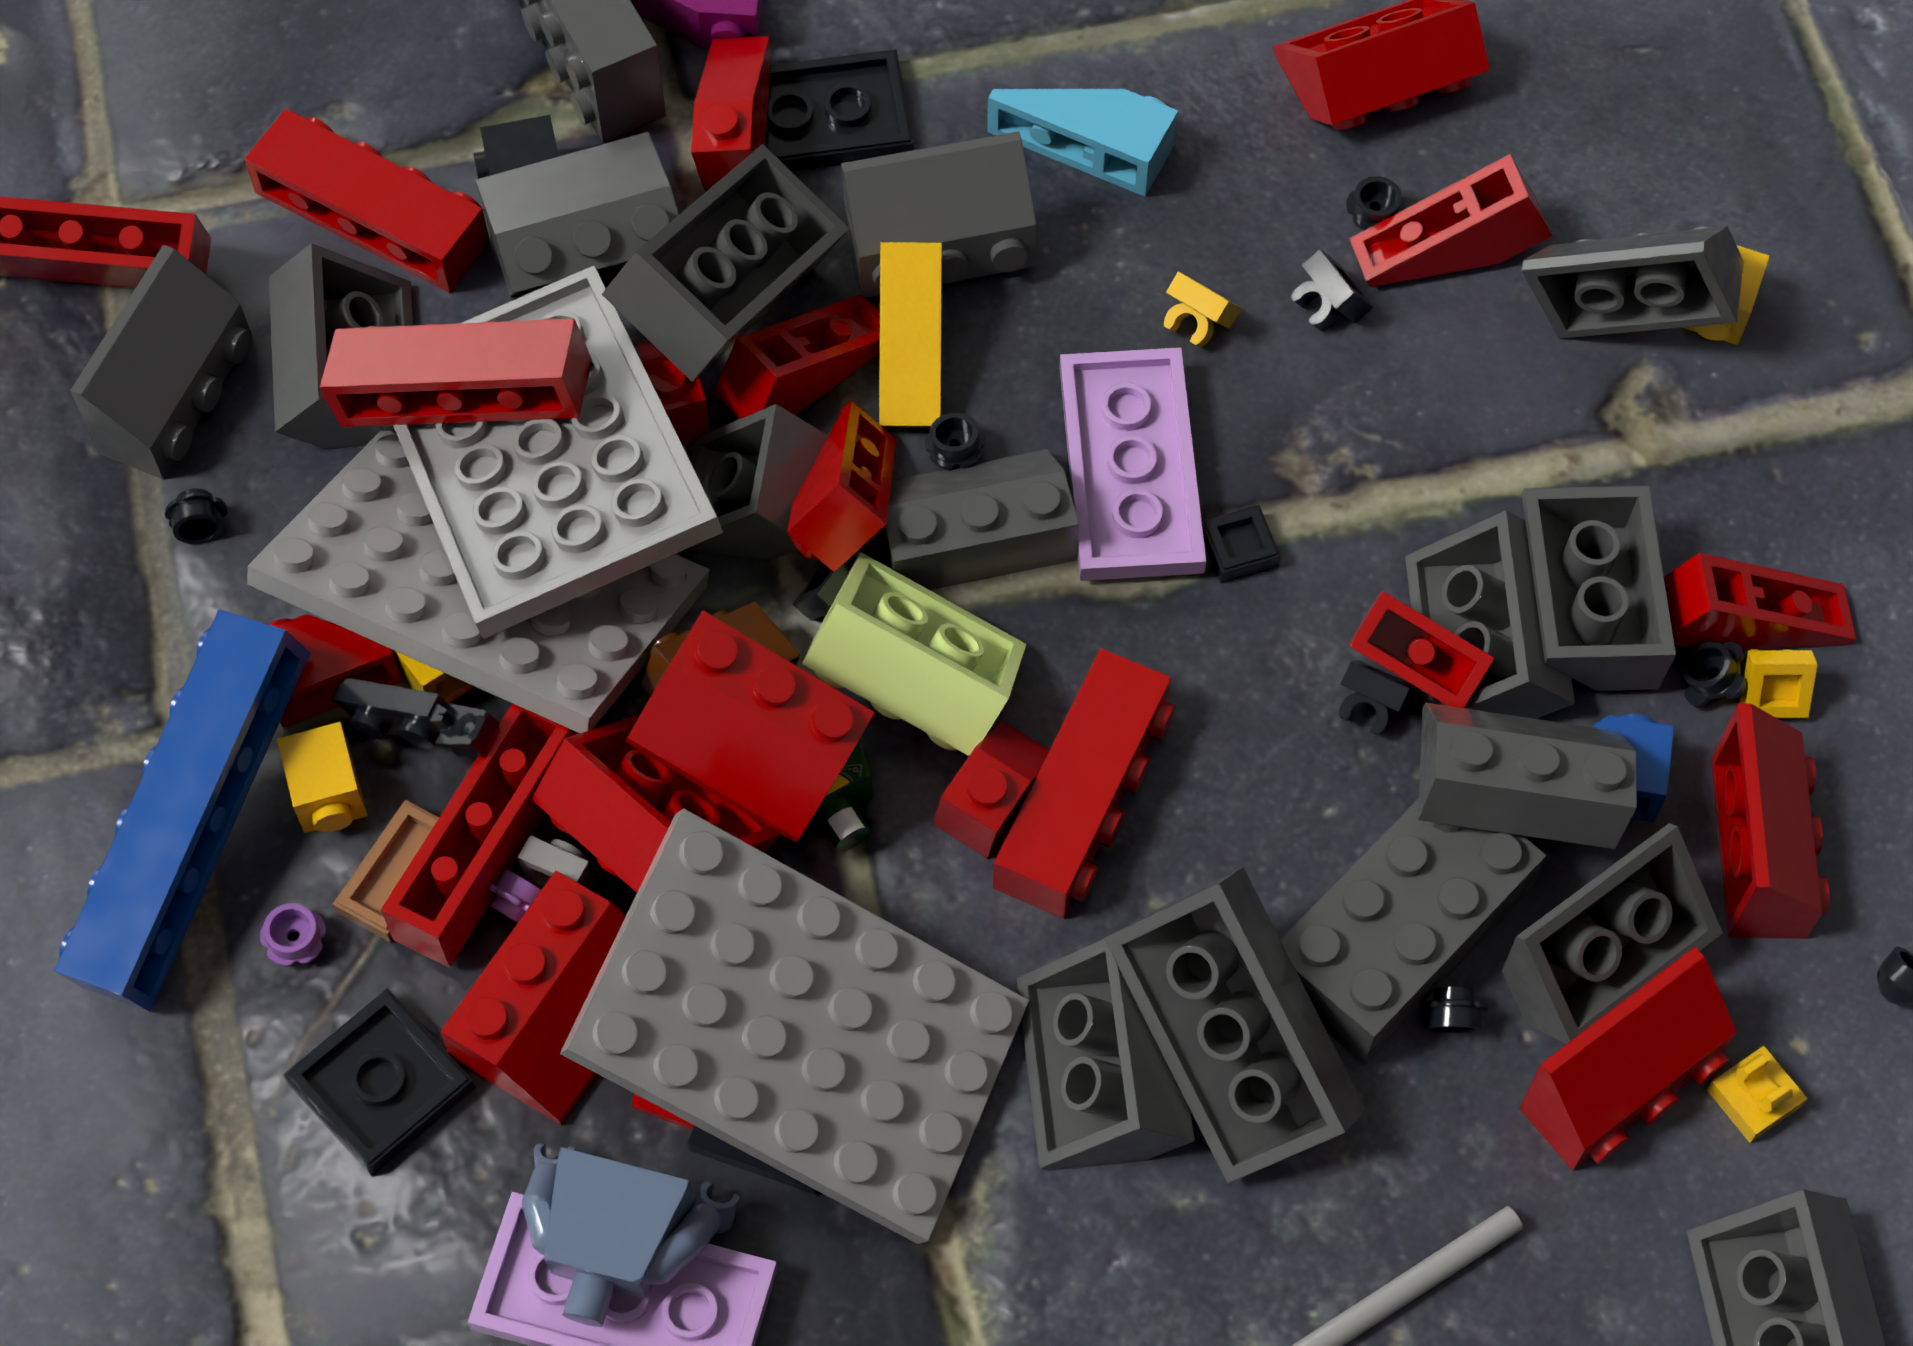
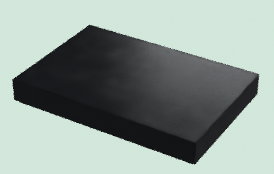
(837, 110)

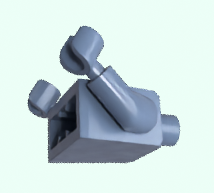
(615, 1226)

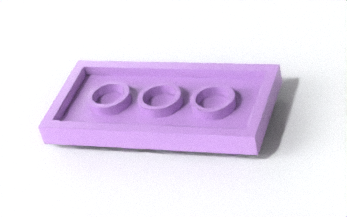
(1132, 464)
(708, 1303)

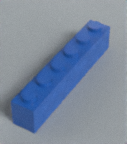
(182, 810)

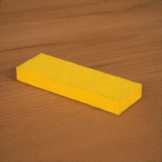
(910, 334)

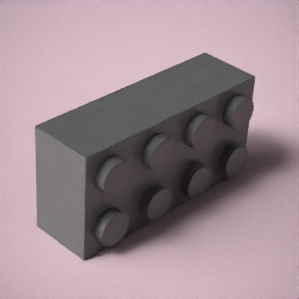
(604, 58)
(725, 262)
(1405, 923)

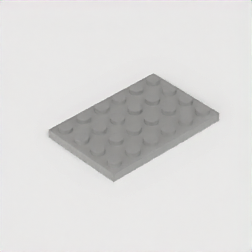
(560, 503)
(378, 568)
(797, 1027)

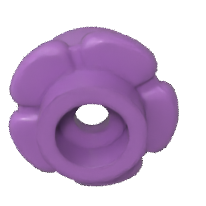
(513, 895)
(289, 919)

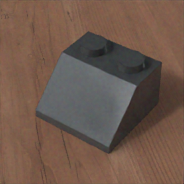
(752, 479)

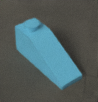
(1092, 130)

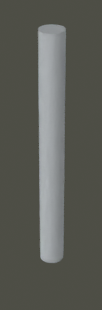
(1416, 1281)

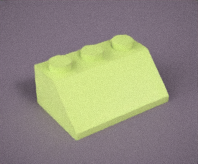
(915, 656)

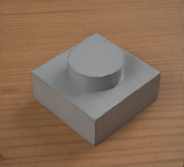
(541, 859)

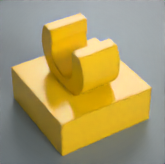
(1200, 303)
(1780, 681)
(1756, 1094)

